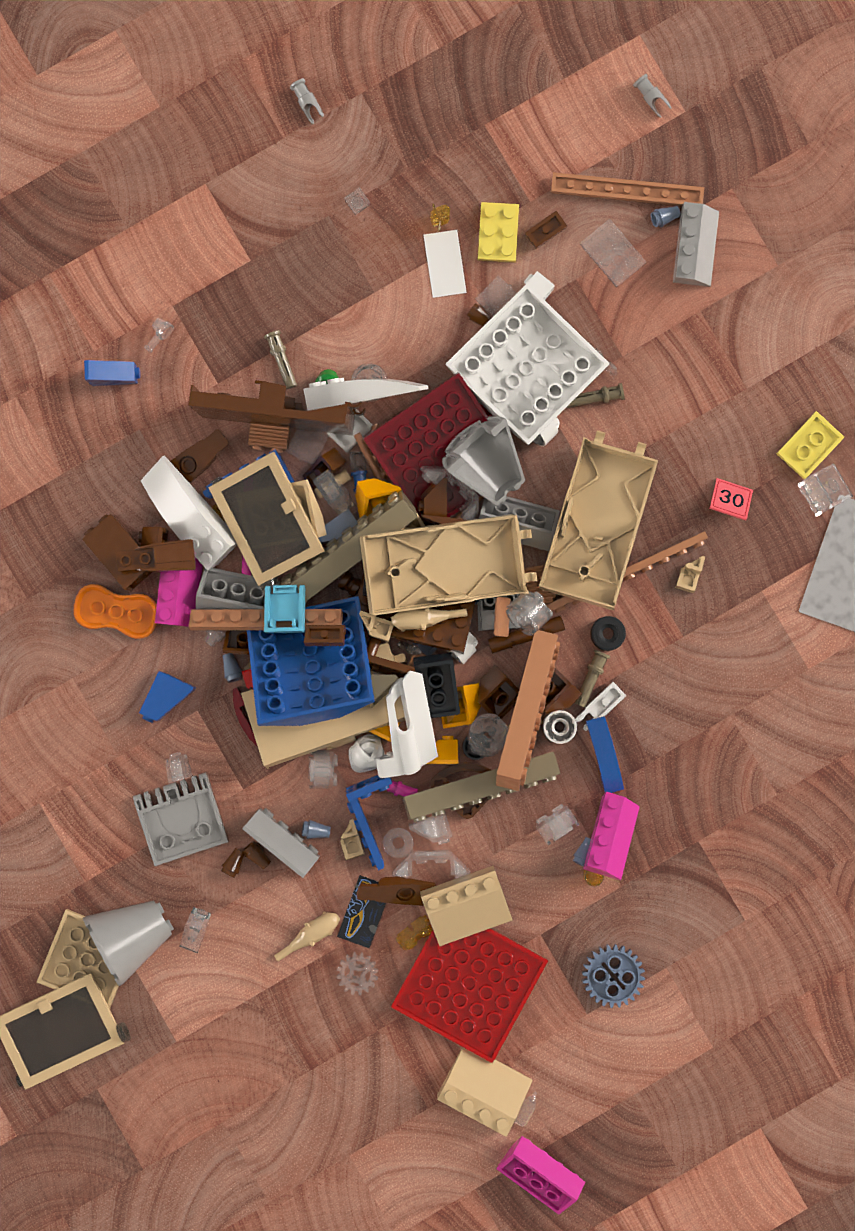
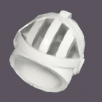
(363, 753)

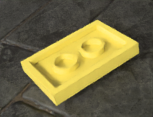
(498, 232)
(810, 445)

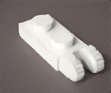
(602, 703)

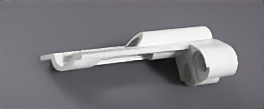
(417, 744)

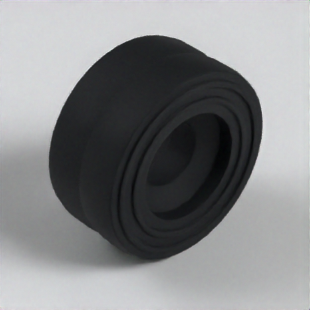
(597, 633)

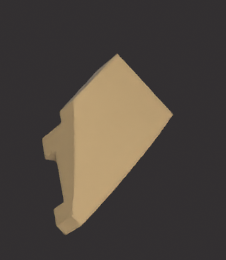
(689, 575)
(377, 627)
(351, 842)

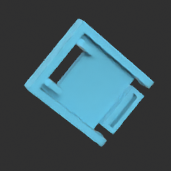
(284, 605)

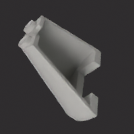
(486, 459)
(128, 936)

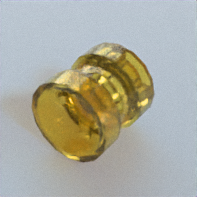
(592, 879)

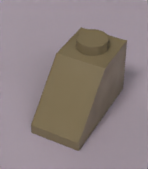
(381, 686)

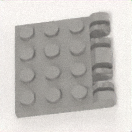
(182, 822)

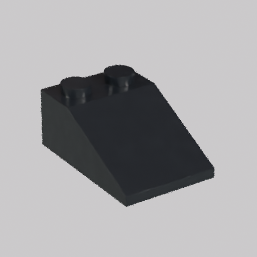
(439, 683)

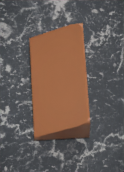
(501, 620)

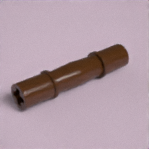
(517, 637)

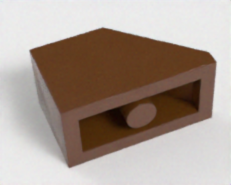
(329, 461)
(434, 500)

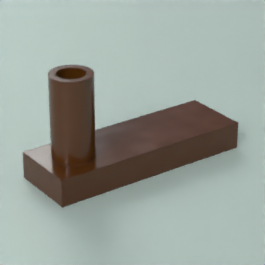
(383, 665)

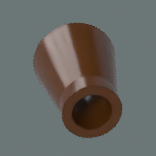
(478, 315)
(256, 854)
(233, 863)

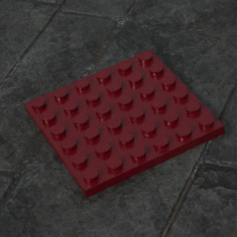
(421, 436)

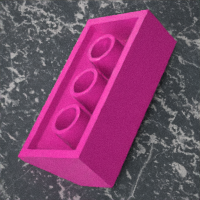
(178, 596)
(611, 836)
(541, 1175)

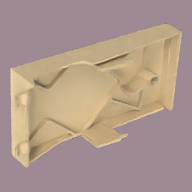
(444, 564)
(285, 743)

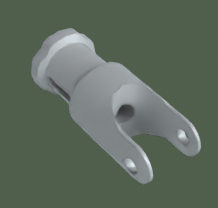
(650, 93)
(305, 98)

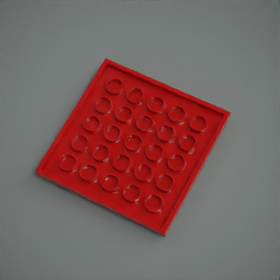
(470, 989)

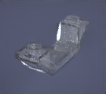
(437, 473)
(457, 867)

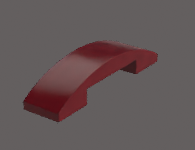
(243, 720)

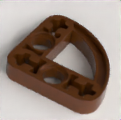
(457, 768)

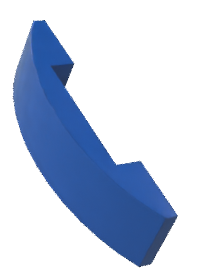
(605, 754)

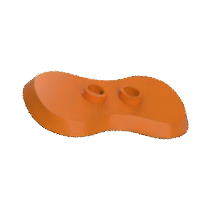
(101, 608)

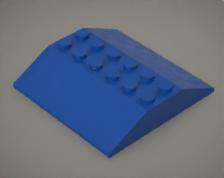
(310, 683)

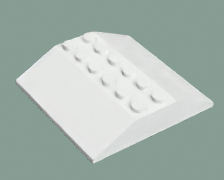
(527, 364)

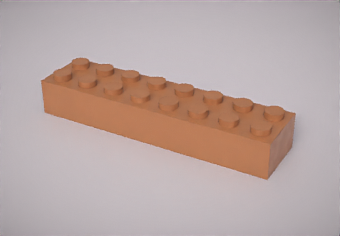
(527, 711)

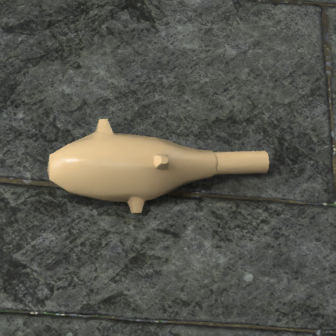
(423, 618)
(311, 933)

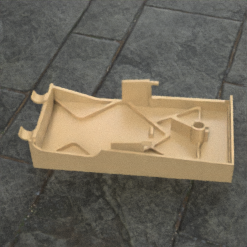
(598, 523)

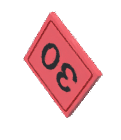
(731, 499)

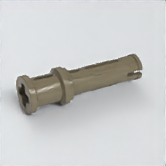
(278, 351)
(605, 395)
(595, 669)

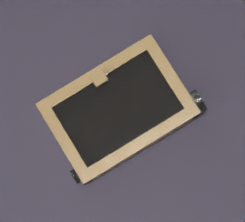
(266, 519)
(60, 1031)

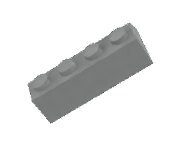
(696, 244)
(530, 516)
(229, 591)
(282, 842)

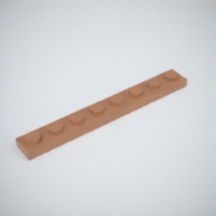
(625, 189)
(254, 619)

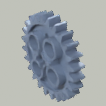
(600, 986)

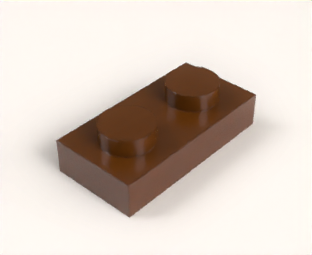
(546, 230)
(324, 635)

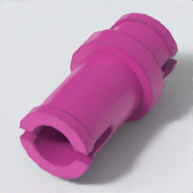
(401, 789)

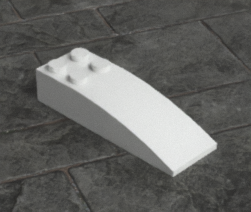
(338, 391)
(188, 513)

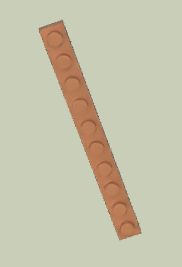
(643, 565)

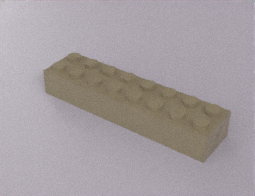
(346, 550)
(474, 789)

